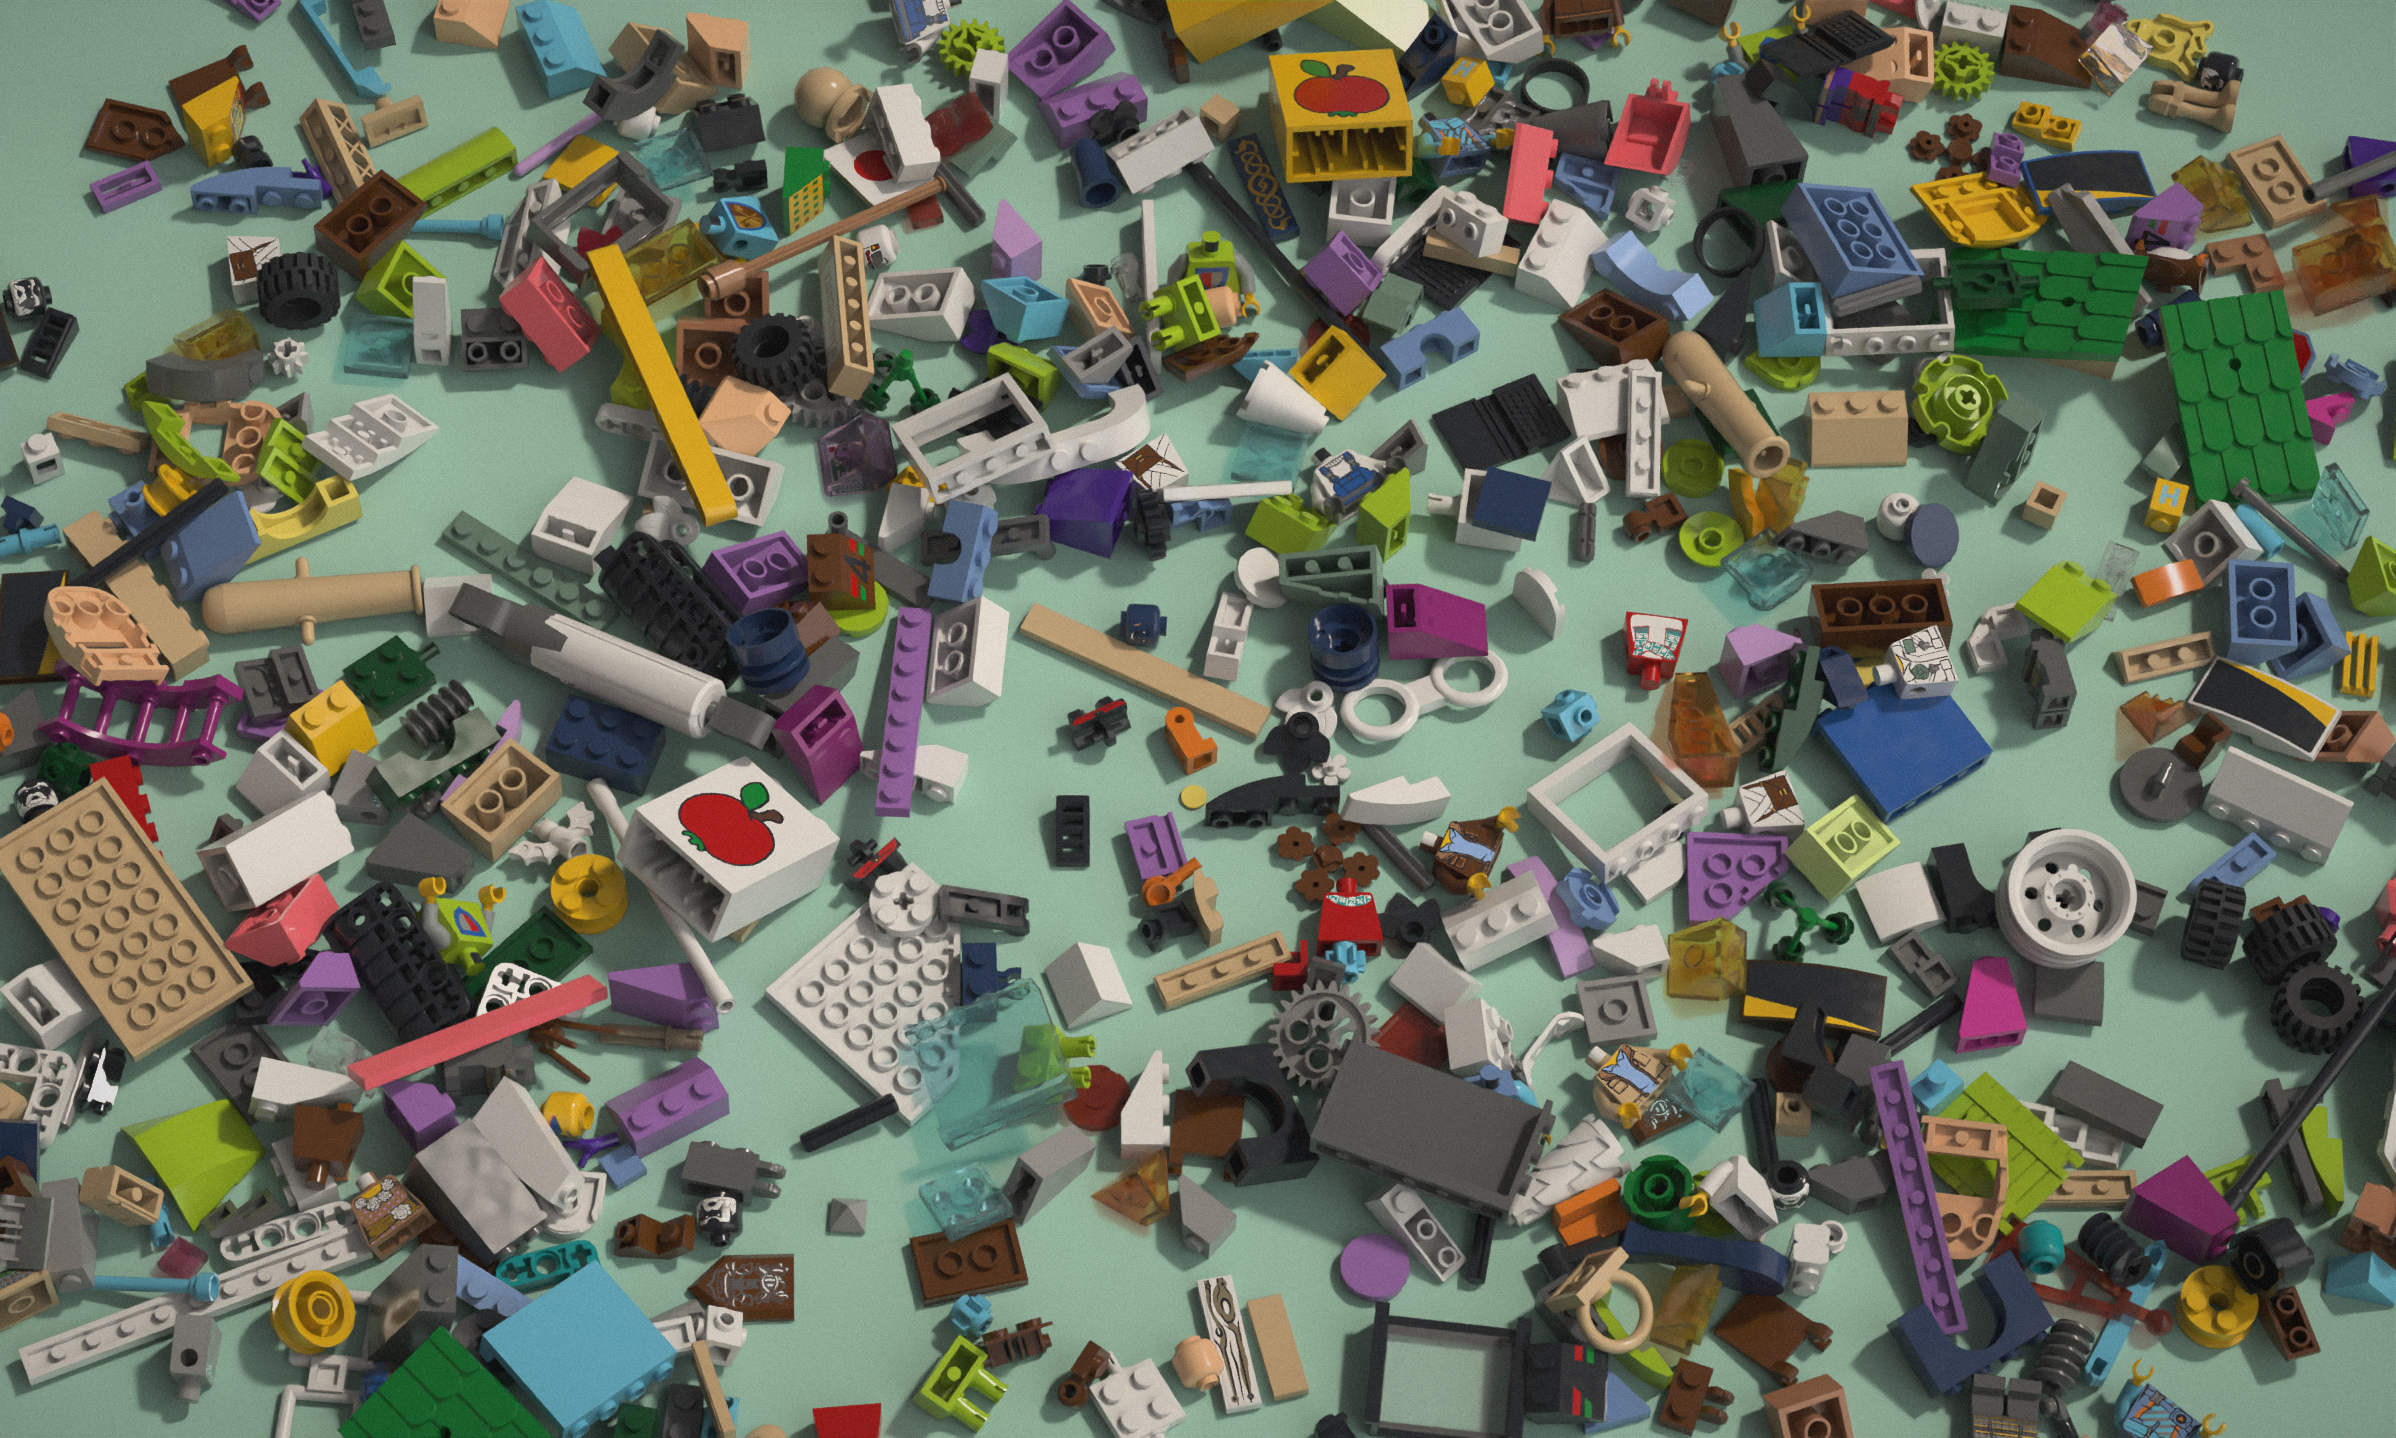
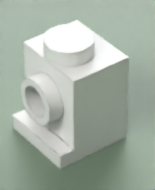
(38, 450)

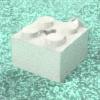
(1463, 509)

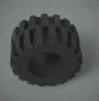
(298, 291)
(775, 354)
(2213, 924)
(2287, 940)
(2318, 984)

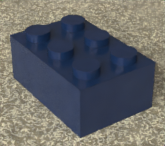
(605, 743)

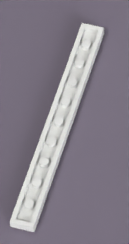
(157, 1316)

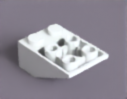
(579, 524)
(48, 1003)

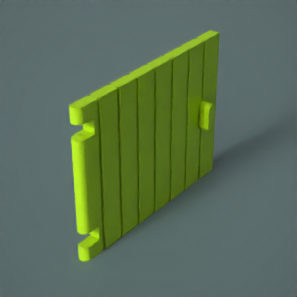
(2034, 1152)

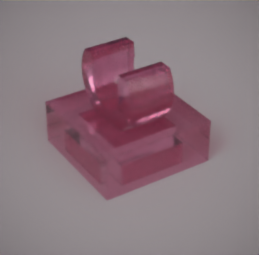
(2106, 13)
(182, 1259)

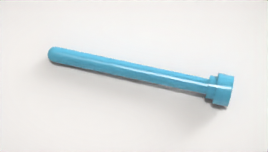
(489, 226)
(203, 1286)

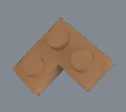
(2250, 255)

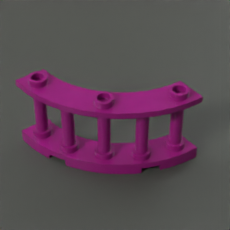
(205, 693)

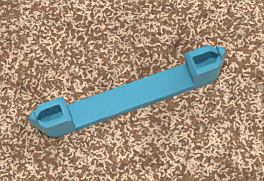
(364, 82)
(2117, 1331)

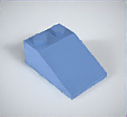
(210, 548)

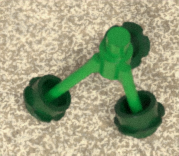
(899, 369)
(1835, 927)

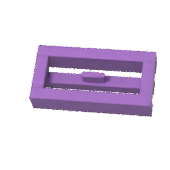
(127, 191)

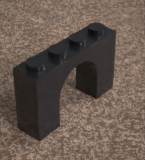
(1960, 894)
(1256, 1075)

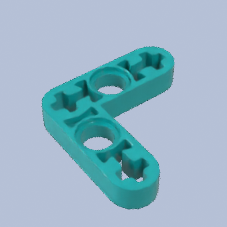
(563, 1255)

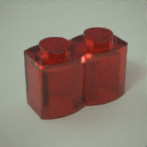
(958, 124)

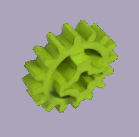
(961, 44)
(1962, 71)

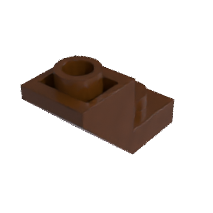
(651, 1239)

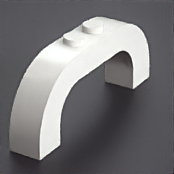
(1083, 444)

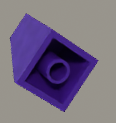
(1088, 508)

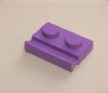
(1155, 845)

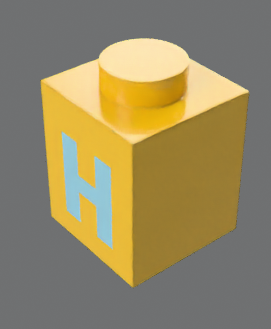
(1468, 81)
(2166, 506)

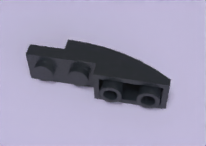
(1258, 801)

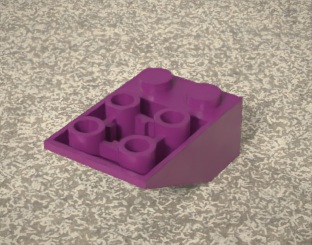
(1433, 624)
(820, 740)

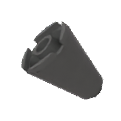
(1581, 129)

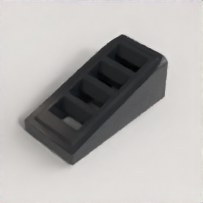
(56, 324)
(1072, 810)

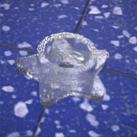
(1687, 177)

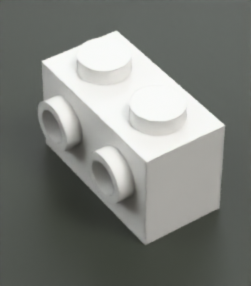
(1472, 224)

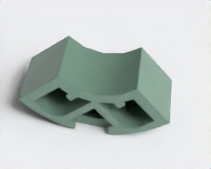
(1392, 303)

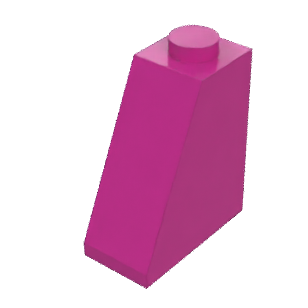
(1990, 1008)

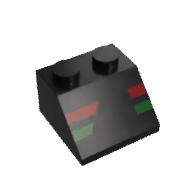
(1566, 1384)

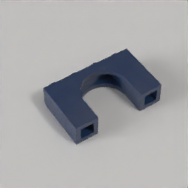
(2018, 1319)

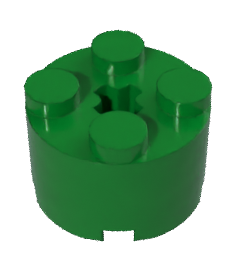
(1655, 1194)

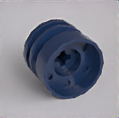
(1344, 647)
(768, 651)

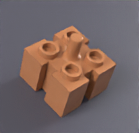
(2373, 1223)

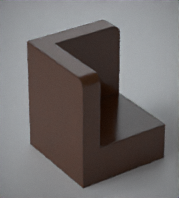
(2204, 742)

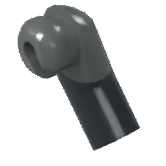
(2056, 1408)

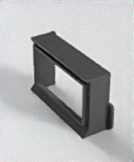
(630, 176)

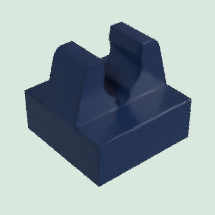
(19, 515)

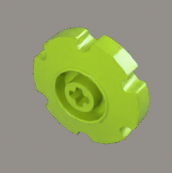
(1956, 402)

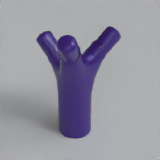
(314, 173)
(592, 1145)

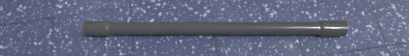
(2329, 186)

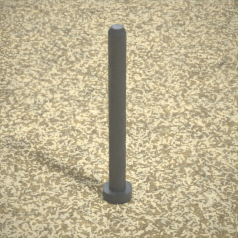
(2289, 529)

